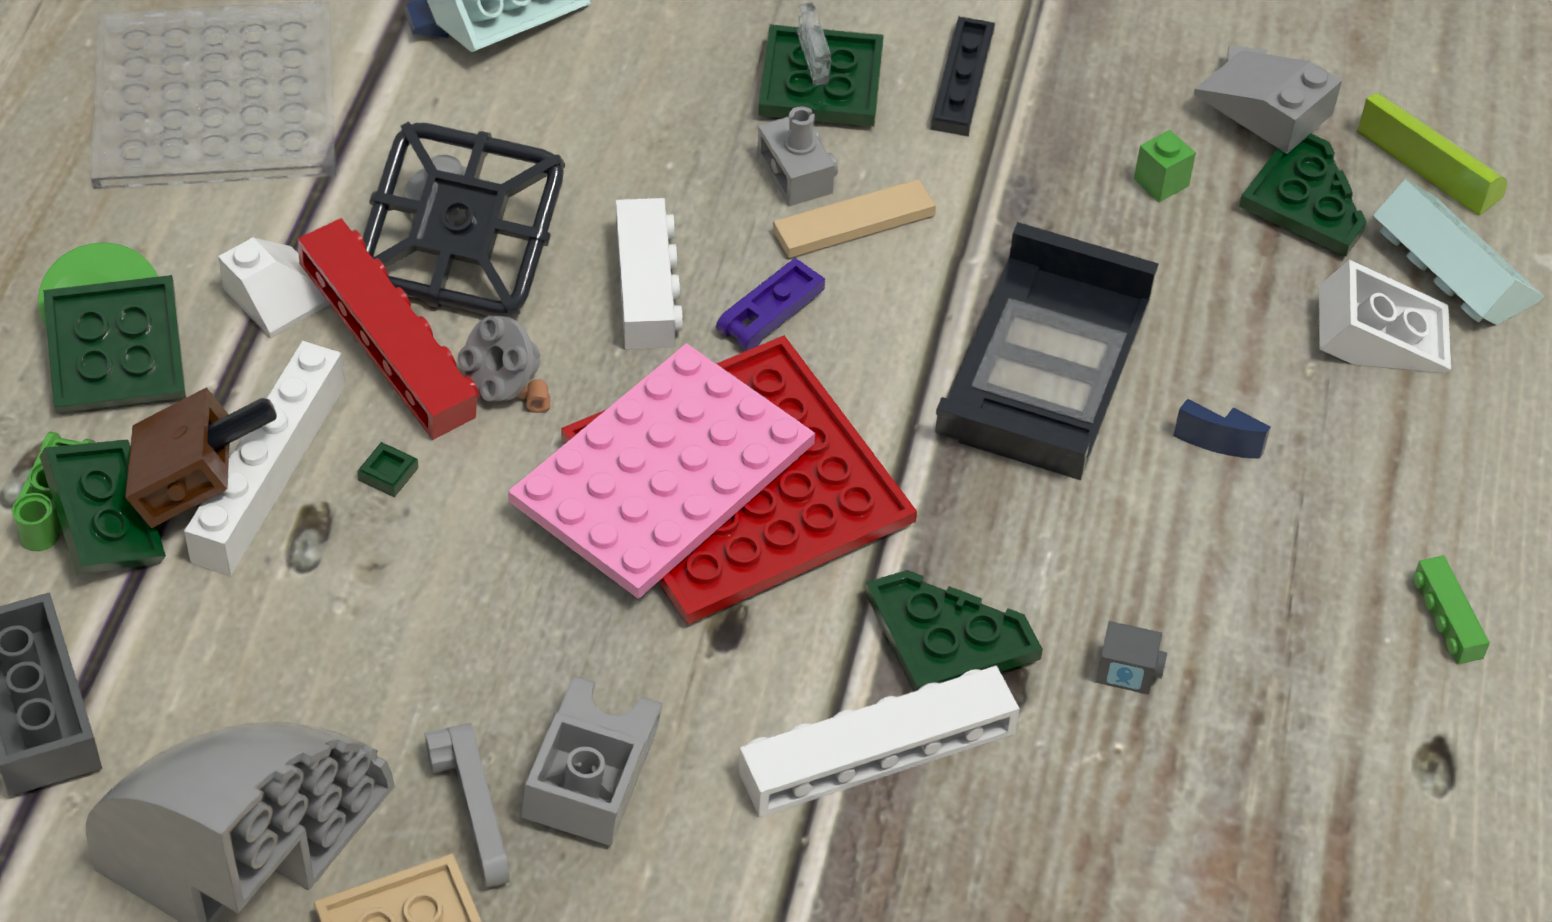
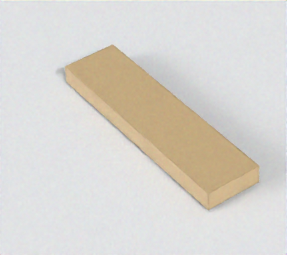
(853, 218)

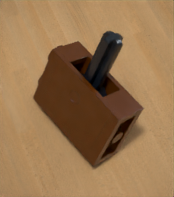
(184, 453)

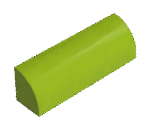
(1430, 154)

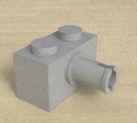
(796, 157)

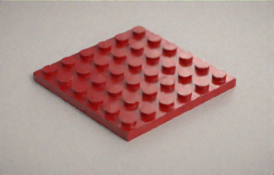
(806, 516)

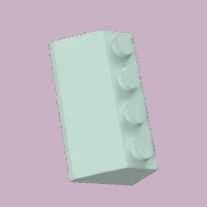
(489, 21)
(1455, 255)

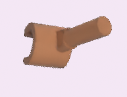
(536, 396)

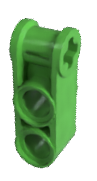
(34, 508)

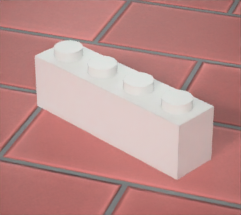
(646, 274)

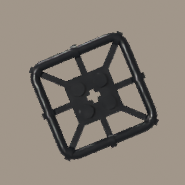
(483, 205)

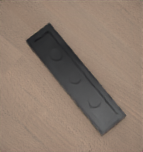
(963, 76)

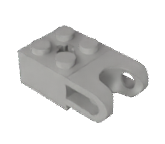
(589, 765)

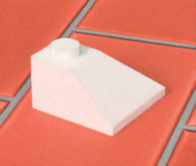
(270, 284)

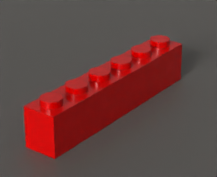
(388, 328)

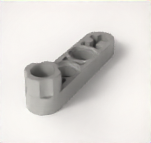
(458, 750)

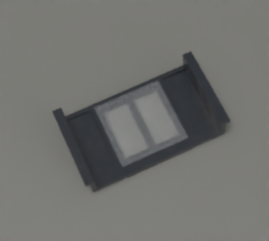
(1049, 351)

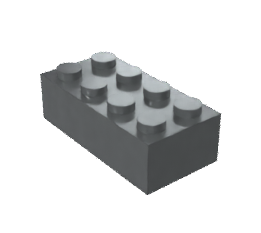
(41, 706)

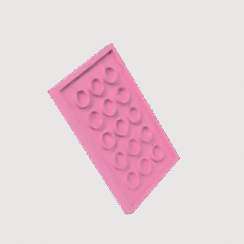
(661, 469)

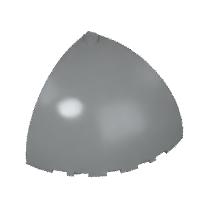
(229, 810)

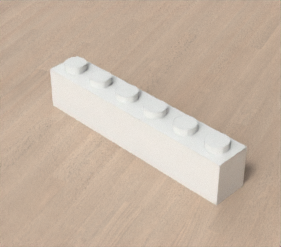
(266, 459)
(877, 740)

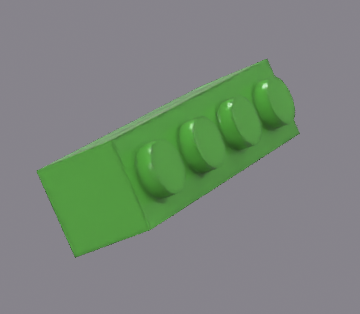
(1450, 610)

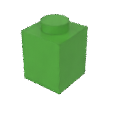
(1164, 165)

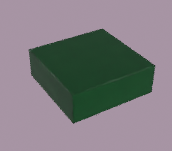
(387, 469)

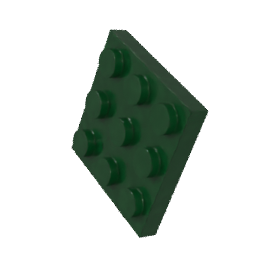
(852, 83)
(114, 344)

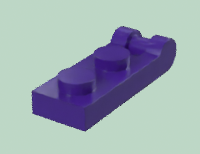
(771, 303)

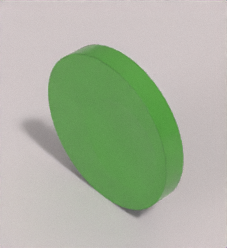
(94, 265)

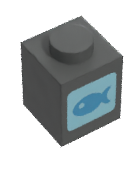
(1130, 658)

